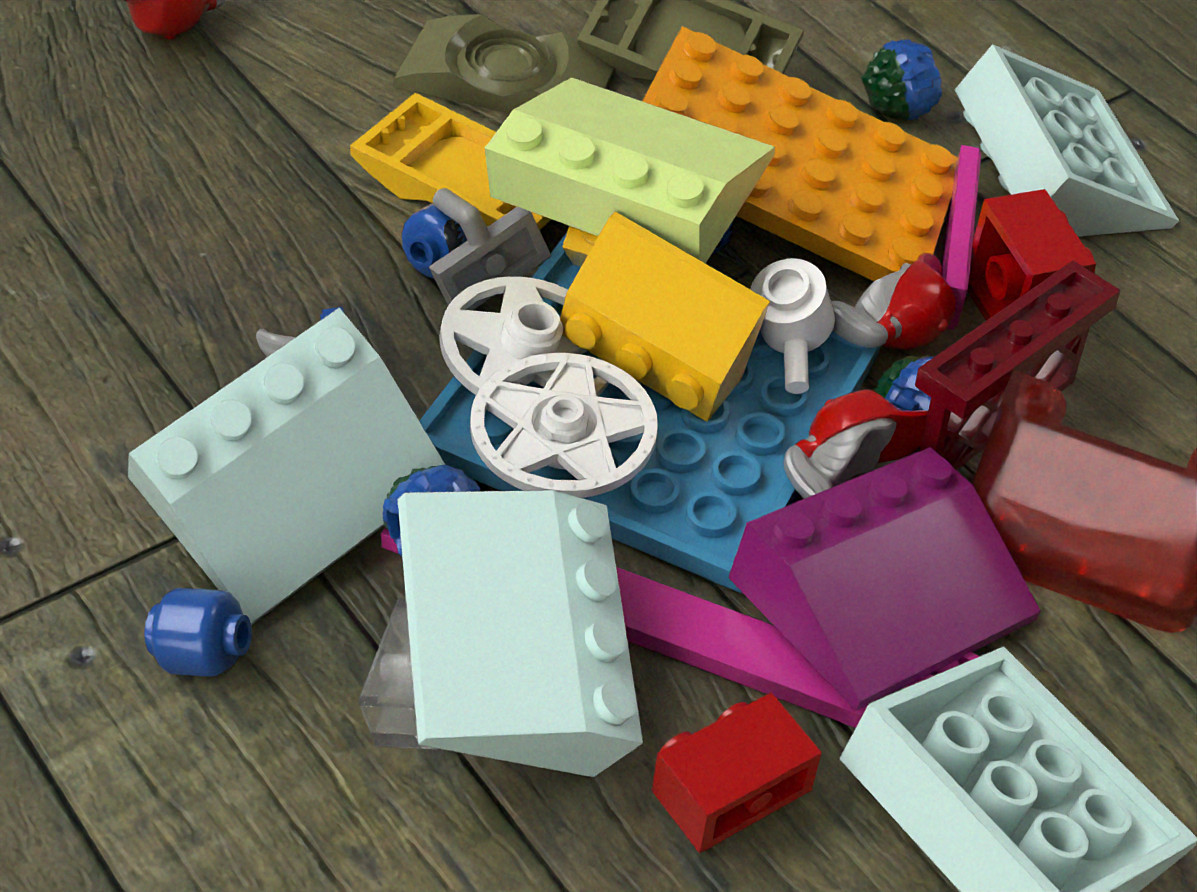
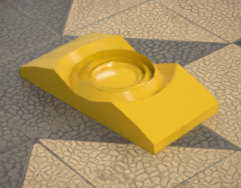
(430, 149)

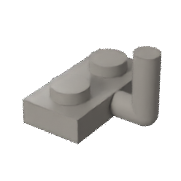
(500, 250)

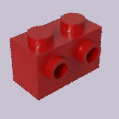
(734, 771)

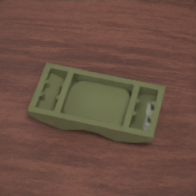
(640, 32)
(494, 66)

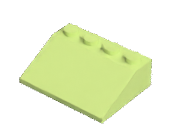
(599, 152)

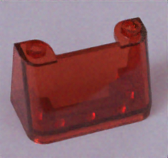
(1090, 511)

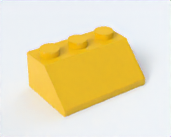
(663, 316)

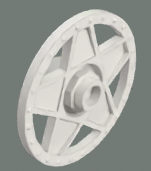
(519, 331)
(563, 424)

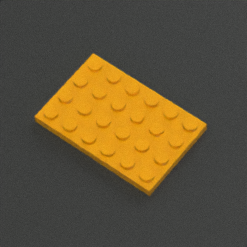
(837, 175)

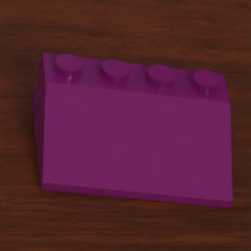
(884, 576)

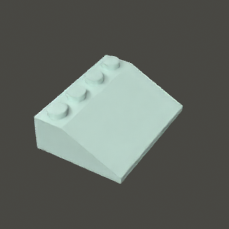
(1064, 140)
(285, 465)
(517, 628)
(1010, 786)

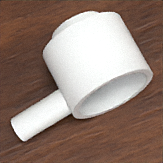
(797, 316)

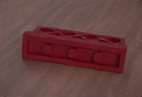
(1033, 335)

